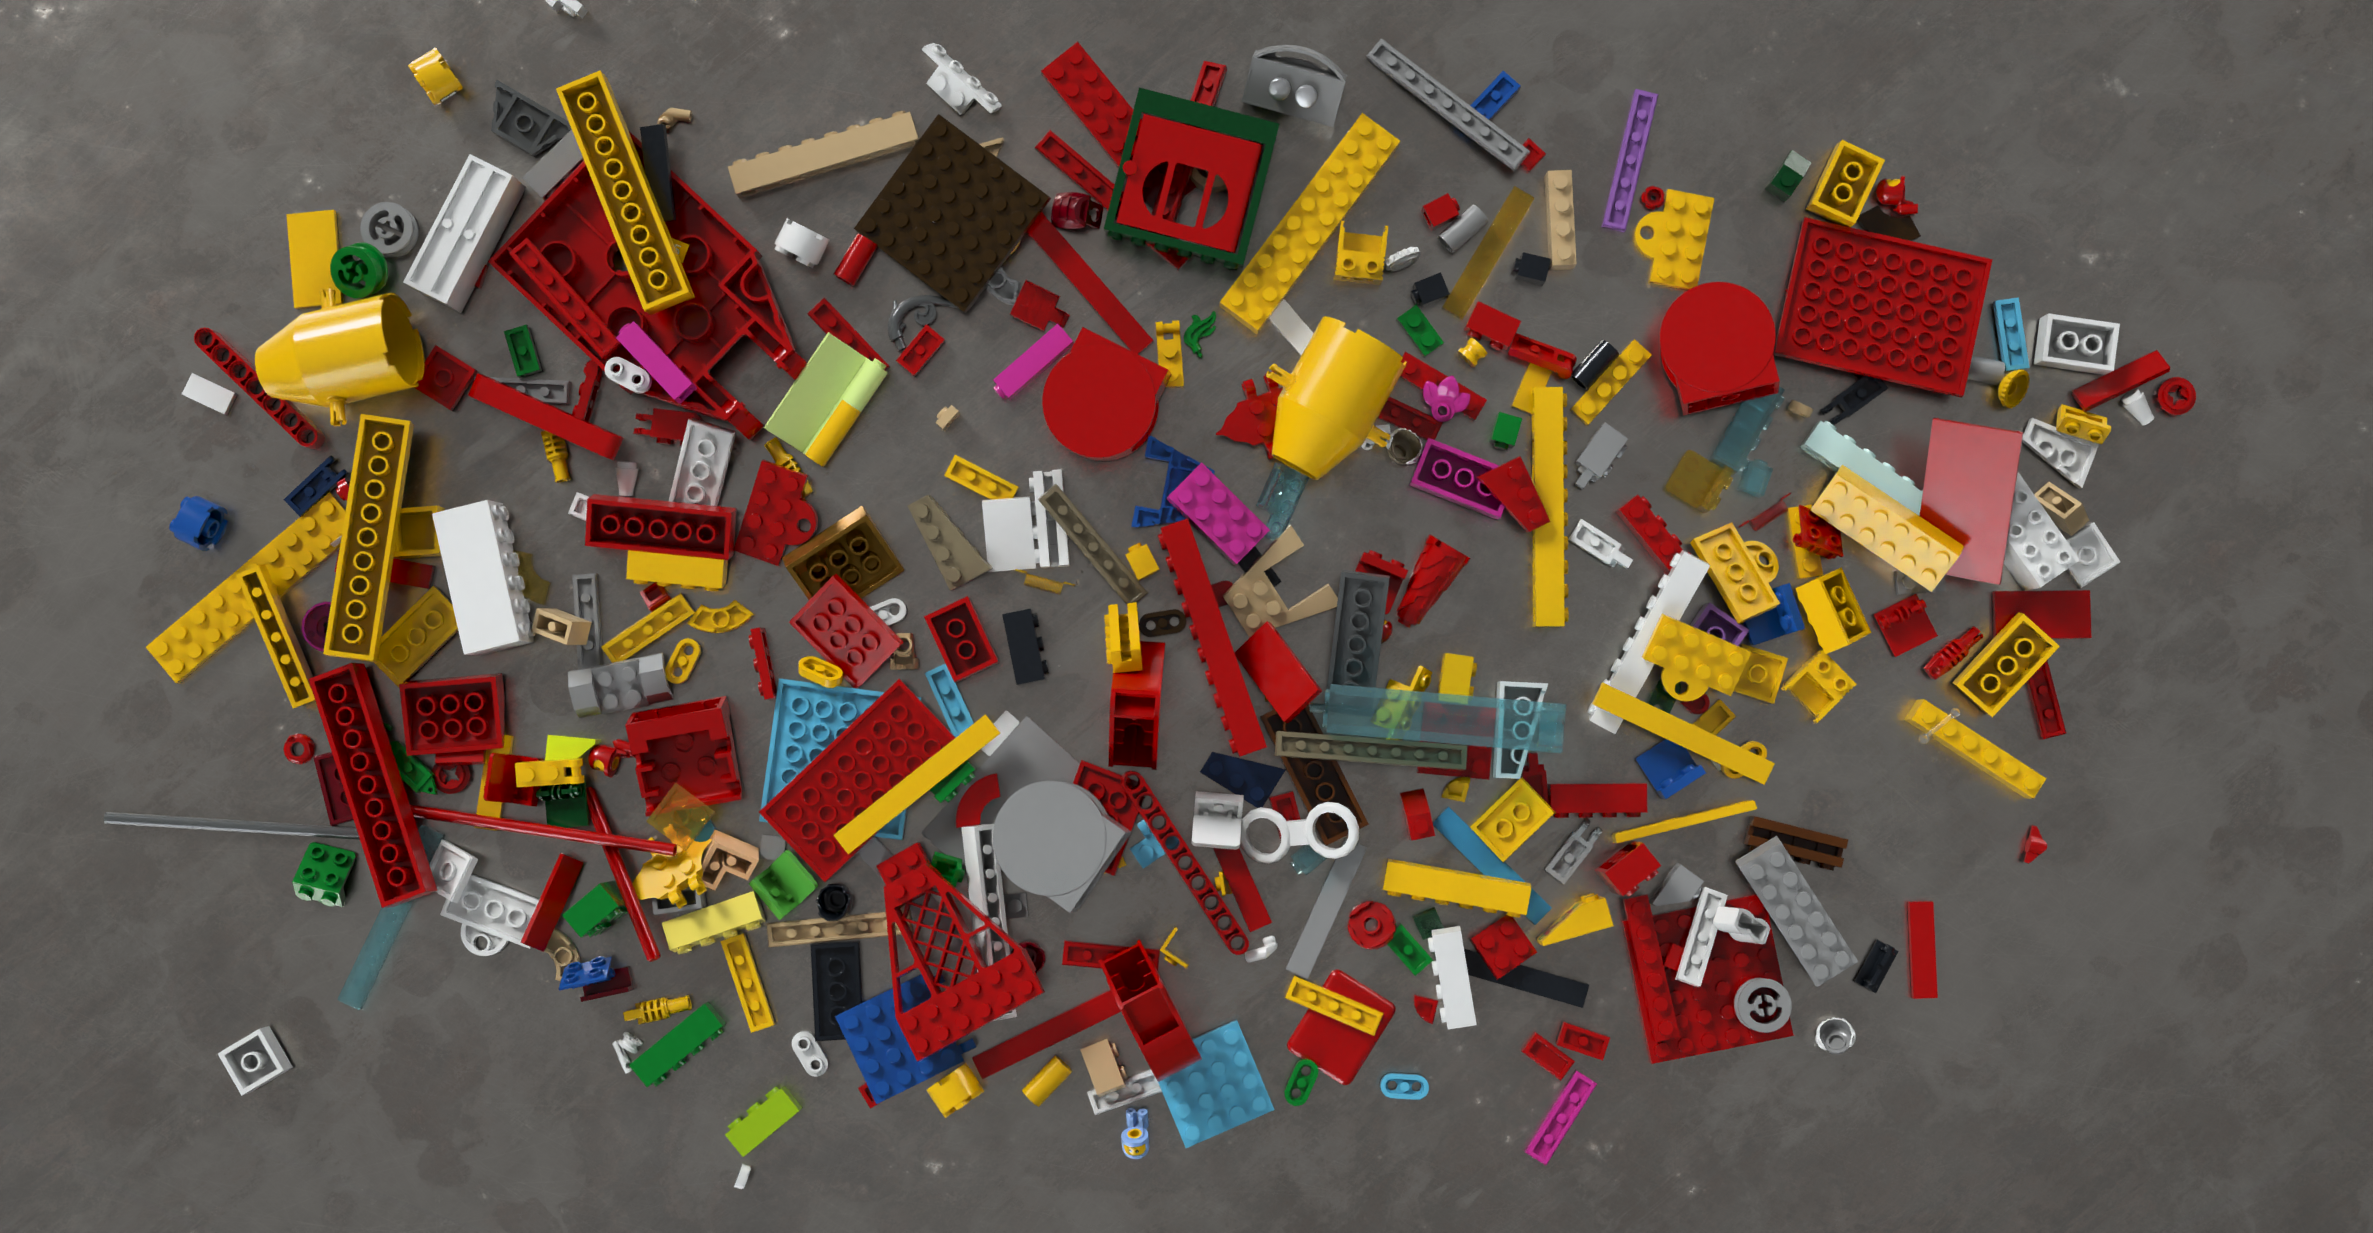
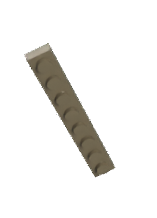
(1370, 750)

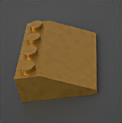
(847, 548)

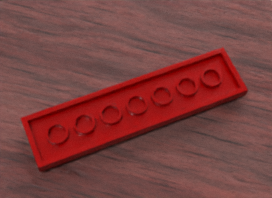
(1100, 110)

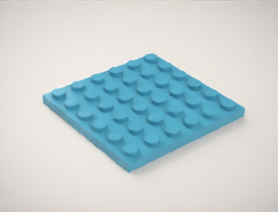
(804, 725)

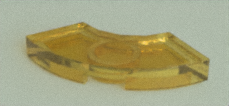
(535, 587)

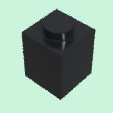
(1531, 268)
(1430, 290)

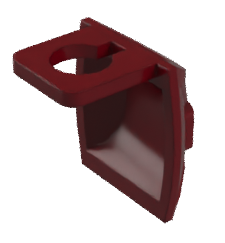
(1072, 210)

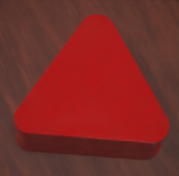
(1137, 710)

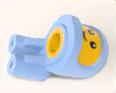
(1136, 1138)

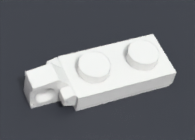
(1599, 545)

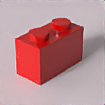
(1491, 326)

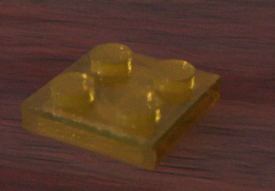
(680, 816)

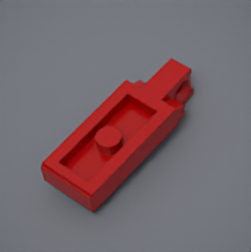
(1536, 775)

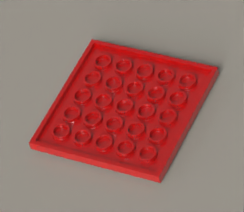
(1707, 1012)

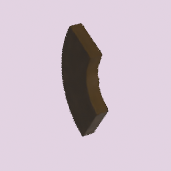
(1879, 222)

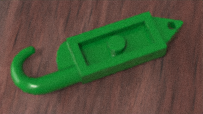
(412, 769)

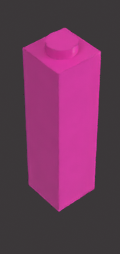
(656, 362)
(1032, 362)

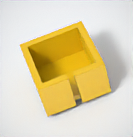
(417, 533)

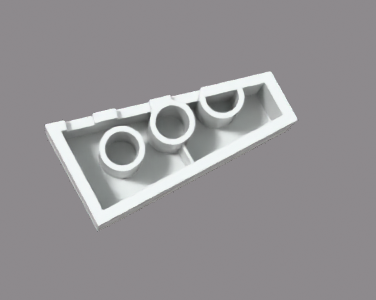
(1510, 762)

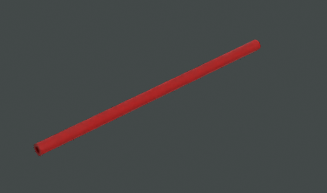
(544, 830)

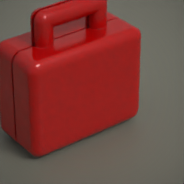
(1333, 1045)

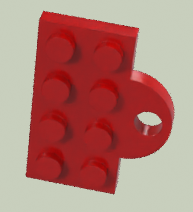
(775, 514)

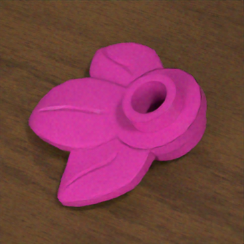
(1445, 395)

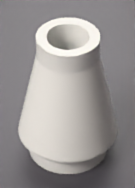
(2137, 405)
(626, 477)

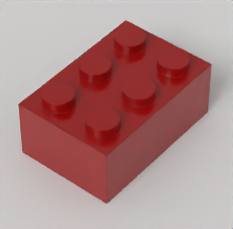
(961, 639)
(1628, 868)

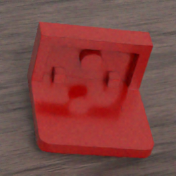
(1373, 563)
(501, 781)

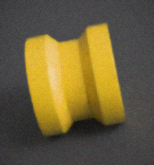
(1472, 352)

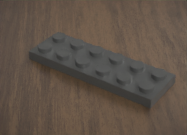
(1358, 629)

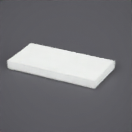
(702, 463)

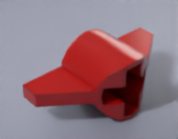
(2034, 845)

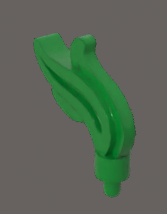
(1198, 330)

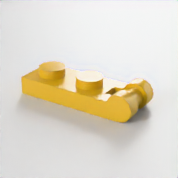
(1170, 352)
(548, 772)

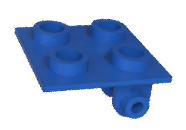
(583, 974)

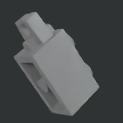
(1598, 455)

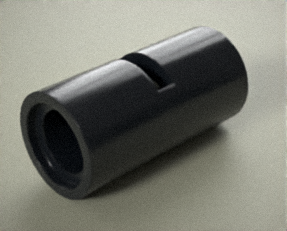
(1594, 364)

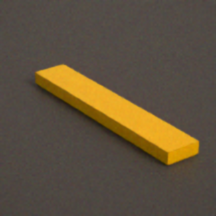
(1683, 821)

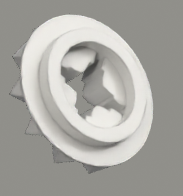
(1402, 259)

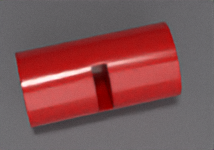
(855, 259)

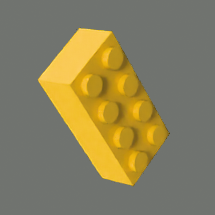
(2005, 664)

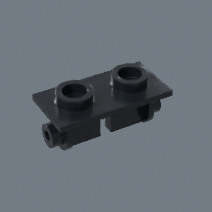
(1876, 966)

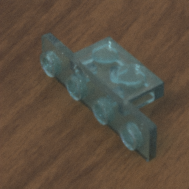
(1281, 497)

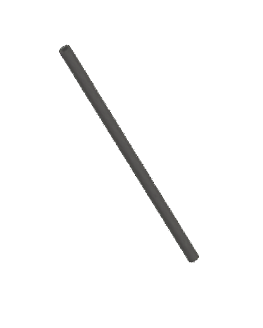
(231, 825)

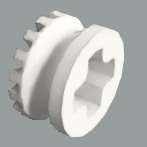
(630, 1043)

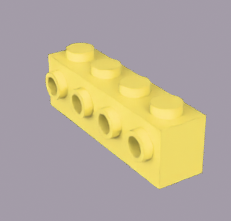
(714, 922)

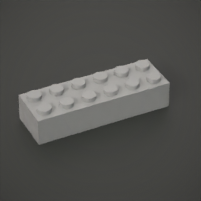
(1796, 911)

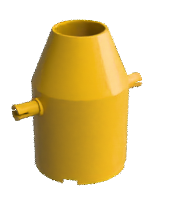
(342, 354)
(1332, 398)

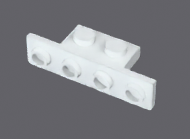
(955, 84)

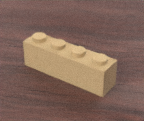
(1560, 219)

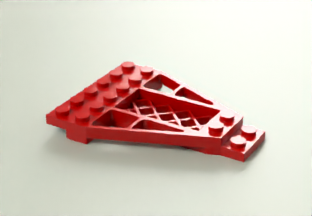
(970, 1002)

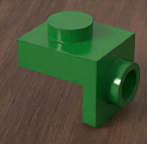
(949, 867)

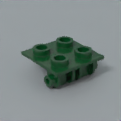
(565, 804)

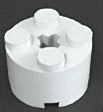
(802, 242)

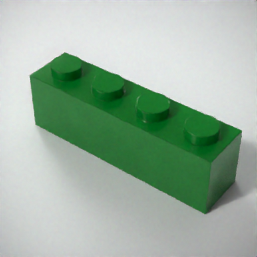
(678, 1044)

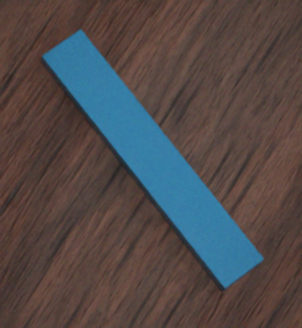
(1483, 858)

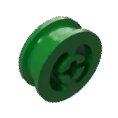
(349, 272)

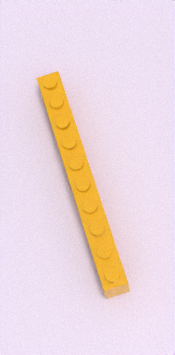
(1548, 480)

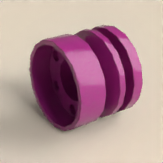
(314, 625)

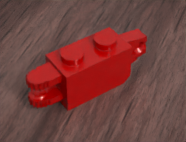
(666, 425)

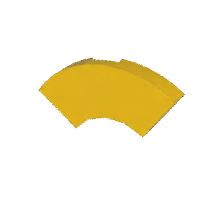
(722, 619)

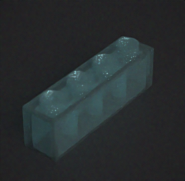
(1744, 431)

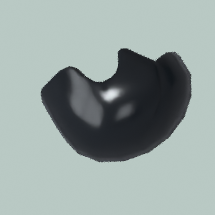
(834, 902)

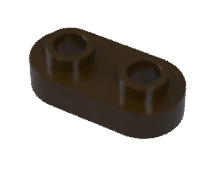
(1162, 622)

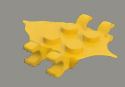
(668, 875)

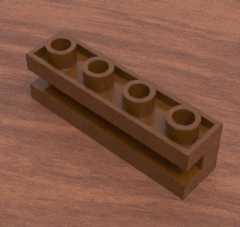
(1798, 842)

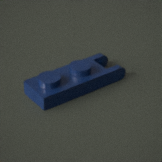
(314, 487)

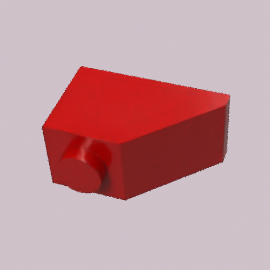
(1417, 814)

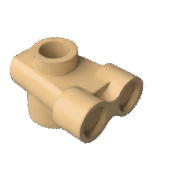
(904, 658)

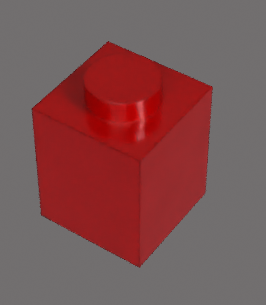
(1440, 211)

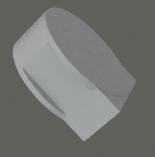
(1056, 841)

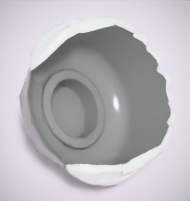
(1835, 1035)

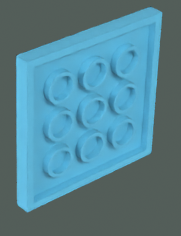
(1218, 1089)

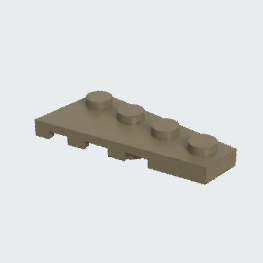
(952, 552)

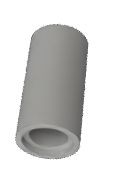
(1463, 228)
(1986, 370)

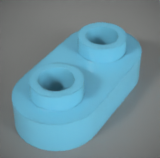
(1404, 1086)

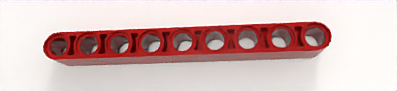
(1192, 871)

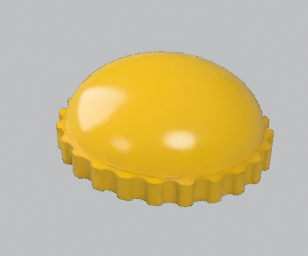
(2013, 388)

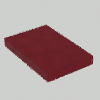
(332, 790)

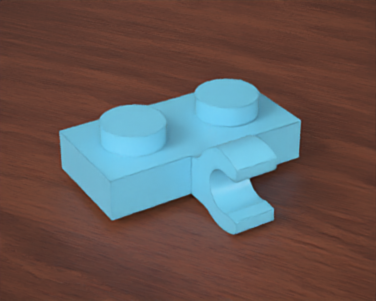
(1149, 849)

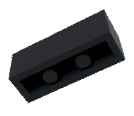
(1025, 646)

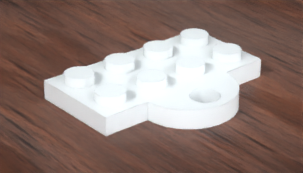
(490, 912)

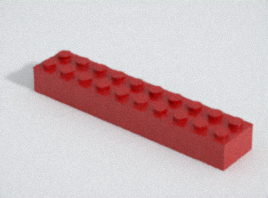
(1213, 638)
(372, 785)

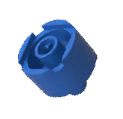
(199, 522)

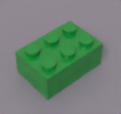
(596, 909)

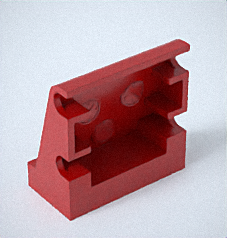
(686, 747)

